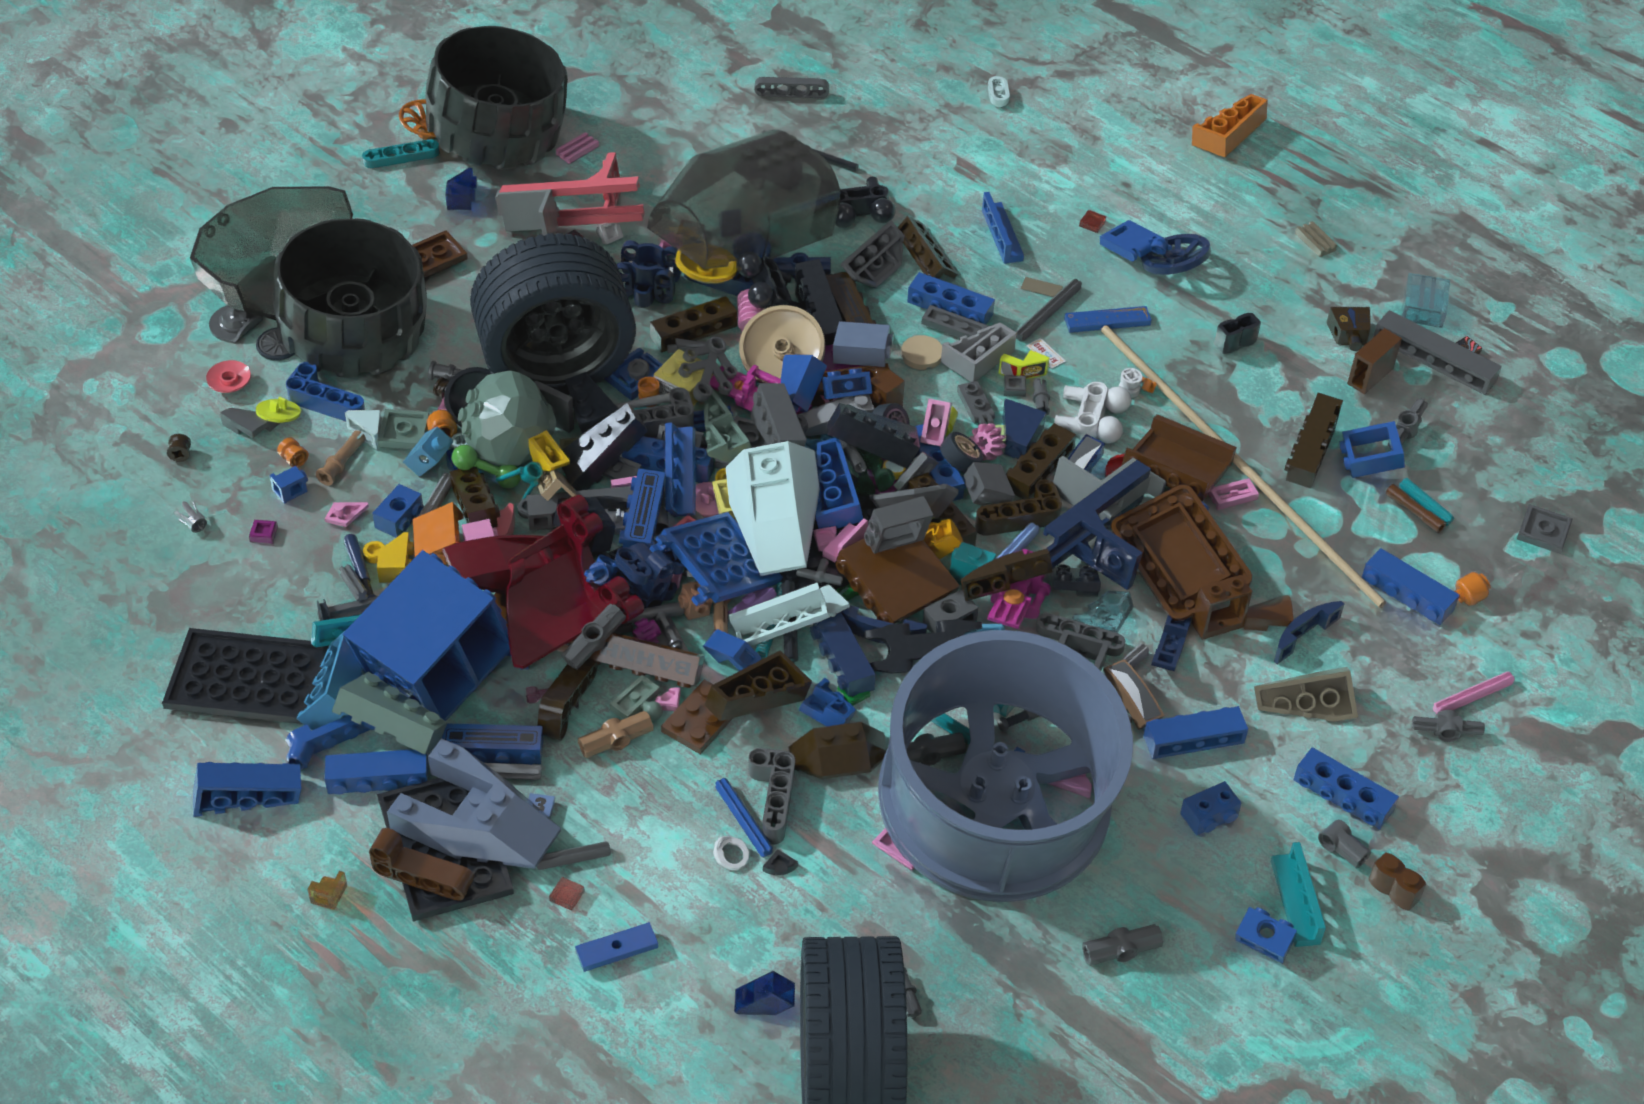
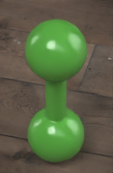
(465, 458)

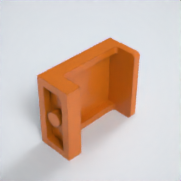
(437, 530)

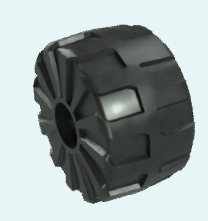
(496, 96)
(350, 296)

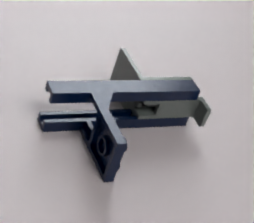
(1093, 511)

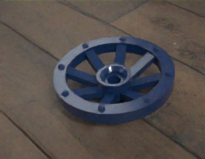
(1178, 259)

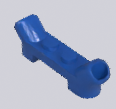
(306, 743)

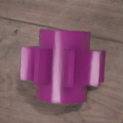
(646, 630)

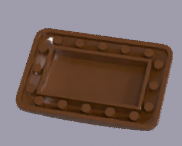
(1179, 549)

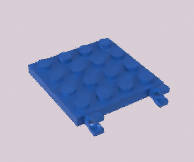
(716, 558)

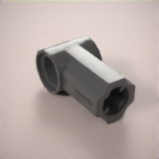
(1339, 838)

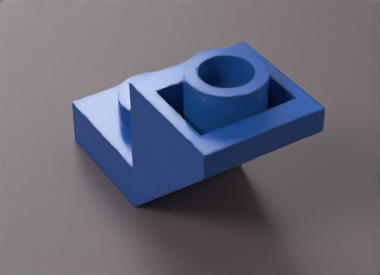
(728, 647)

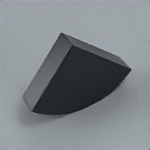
(780, 864)

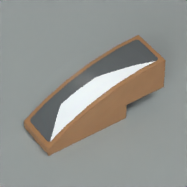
(1134, 693)

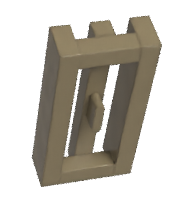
(1316, 238)

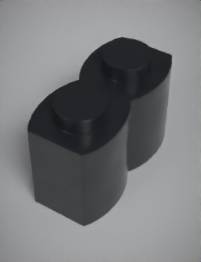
(1237, 333)

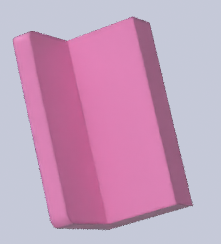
(847, 537)

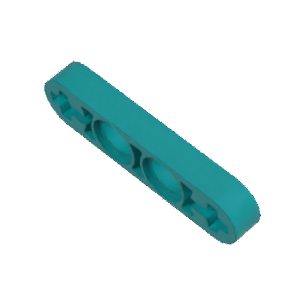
(429, 149)

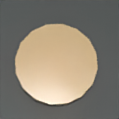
(921, 352)

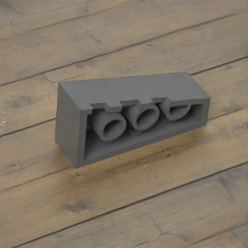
(775, 415)

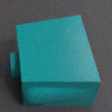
(967, 559)

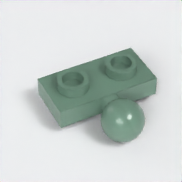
(638, 697)

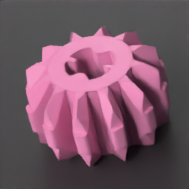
(995, 443)

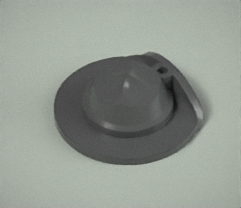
(231, 324)

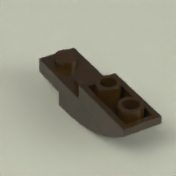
(1003, 571)

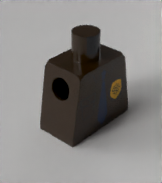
(1349, 326)

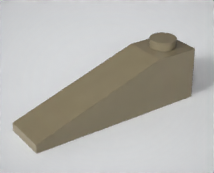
(1314, 695)

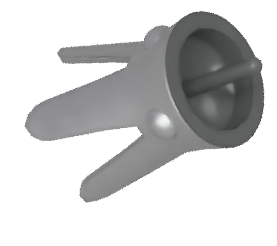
(196, 521)

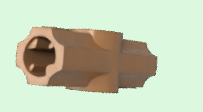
(615, 734)

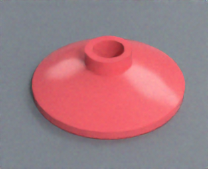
(228, 376)

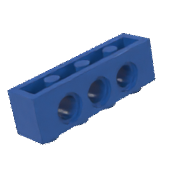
(932, 291)
(651, 455)
(943, 471)
(1346, 788)

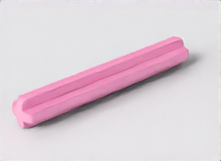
(1475, 692)

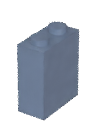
(862, 344)

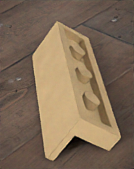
(551, 482)

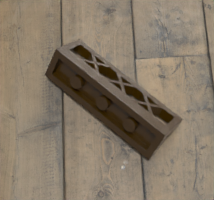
(925, 249)

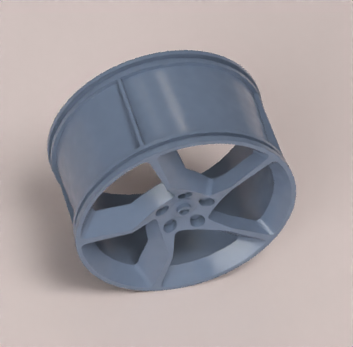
(1002, 784)

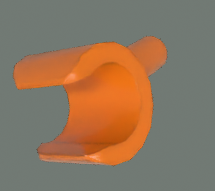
(1148, 385)

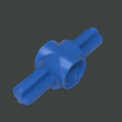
(601, 570)

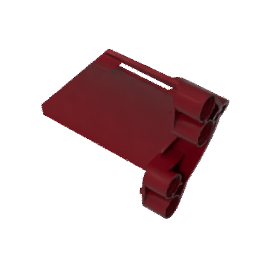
(556, 600)

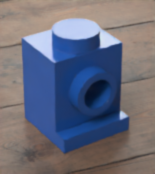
(289, 484)

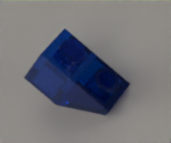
(461, 191)
(765, 995)

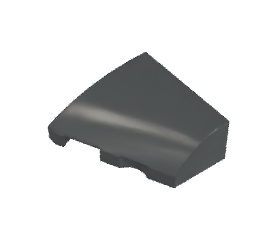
(245, 421)

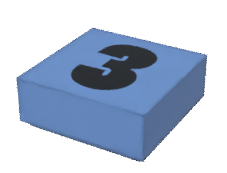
(543, 802)

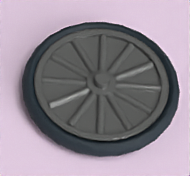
(271, 345)

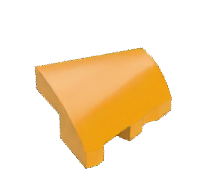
(943, 537)

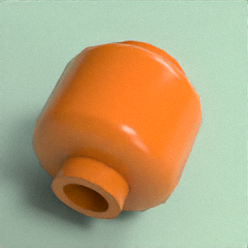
(444, 421)
(1472, 588)

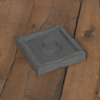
(1544, 528)

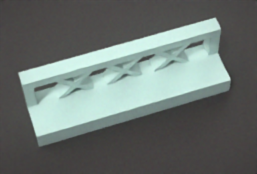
(778, 612)

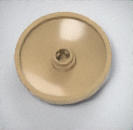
(778, 333)

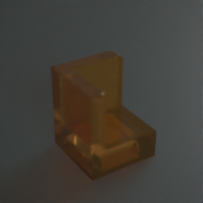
(328, 891)

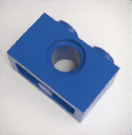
(398, 511)
(1273, 947)

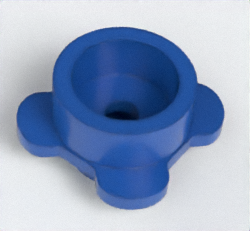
(1159, 245)

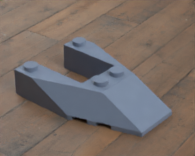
(489, 823)

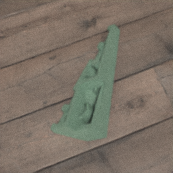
(724, 436)

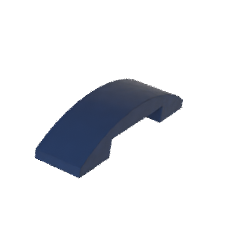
(1321, 615)
(860, 624)
(1171, 644)

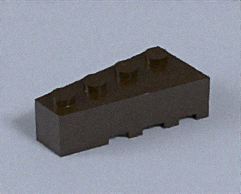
(1313, 440)

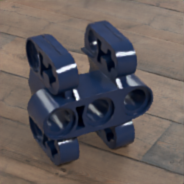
(648, 272)
(649, 572)

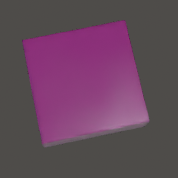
(263, 531)

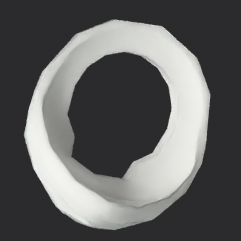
(719, 854)

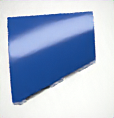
(827, 706)

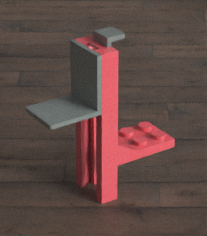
(534, 205)

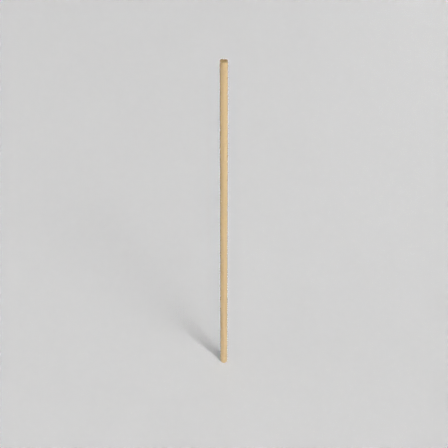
(1247, 470)

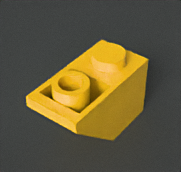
(394, 558)

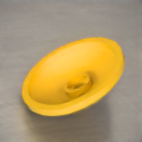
(699, 274)

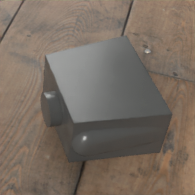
(988, 484)

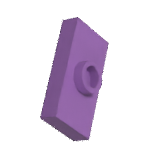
(754, 598)

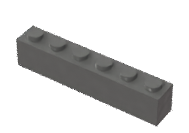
(1441, 353)

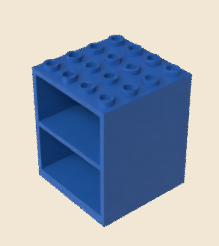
(431, 635)

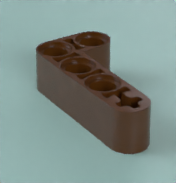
(418, 869)

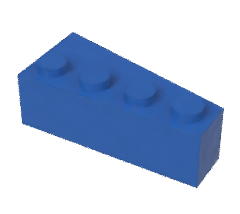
(244, 786)

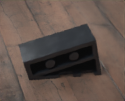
(589, 401)

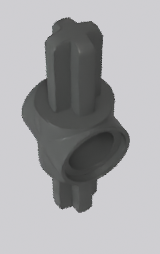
(1410, 420)
(1448, 725)

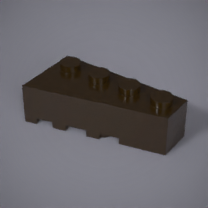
(758, 687)

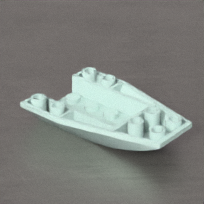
(775, 503)

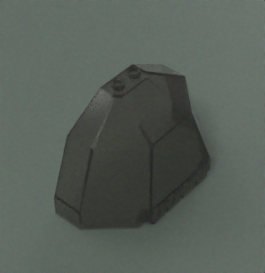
(241, 242)

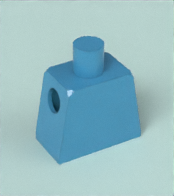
(433, 446)

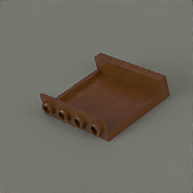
(1183, 455)
(897, 579)

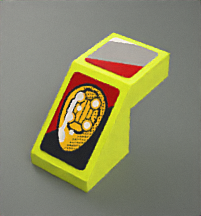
(1031, 367)

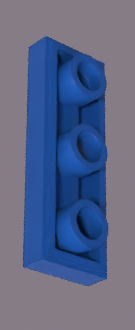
(604, 951)

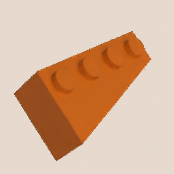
(1231, 126)

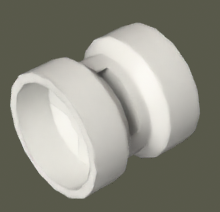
(1131, 380)

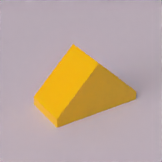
(547, 452)

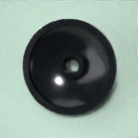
(458, 388)

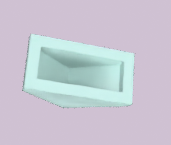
(367, 422)

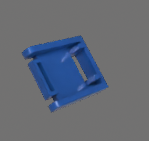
(1128, 240)
(631, 389)

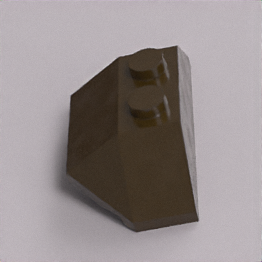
(839, 750)

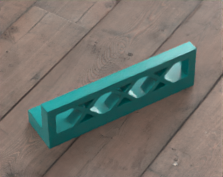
(1299, 896)

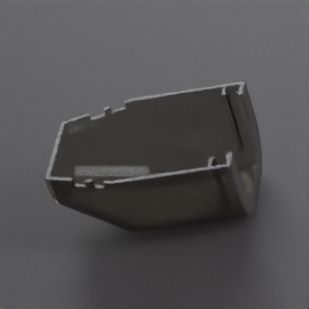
(748, 197)

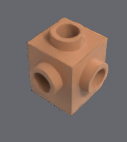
(691, 610)

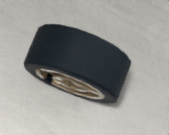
(960, 451)

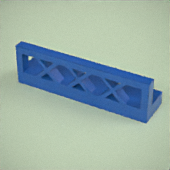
(1001, 230)
(680, 470)

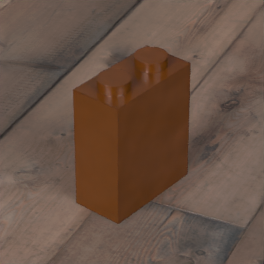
(1374, 361)

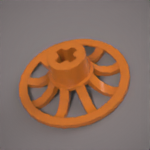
(420, 121)

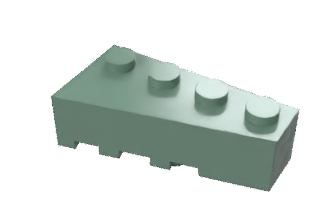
(390, 712)

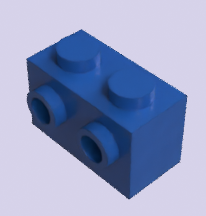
(846, 385)
(1210, 808)

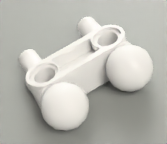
(1091, 418)

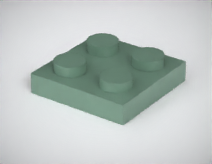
(402, 428)

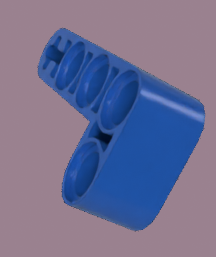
(307, 392)

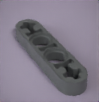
(791, 90)
(1081, 628)

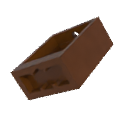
(1232, 617)

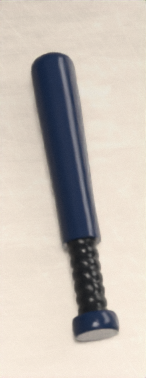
(356, 557)

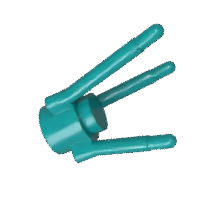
(528, 474)

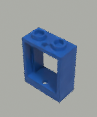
(1373, 463)

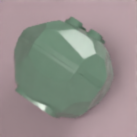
(503, 416)

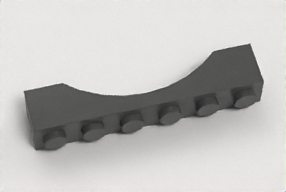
(542, 512)

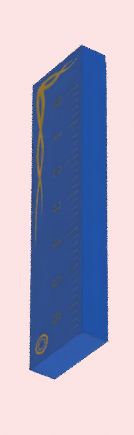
(1112, 318)

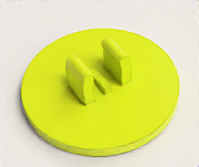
(278, 410)

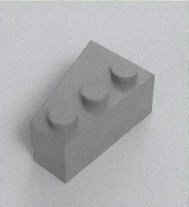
(979, 353)

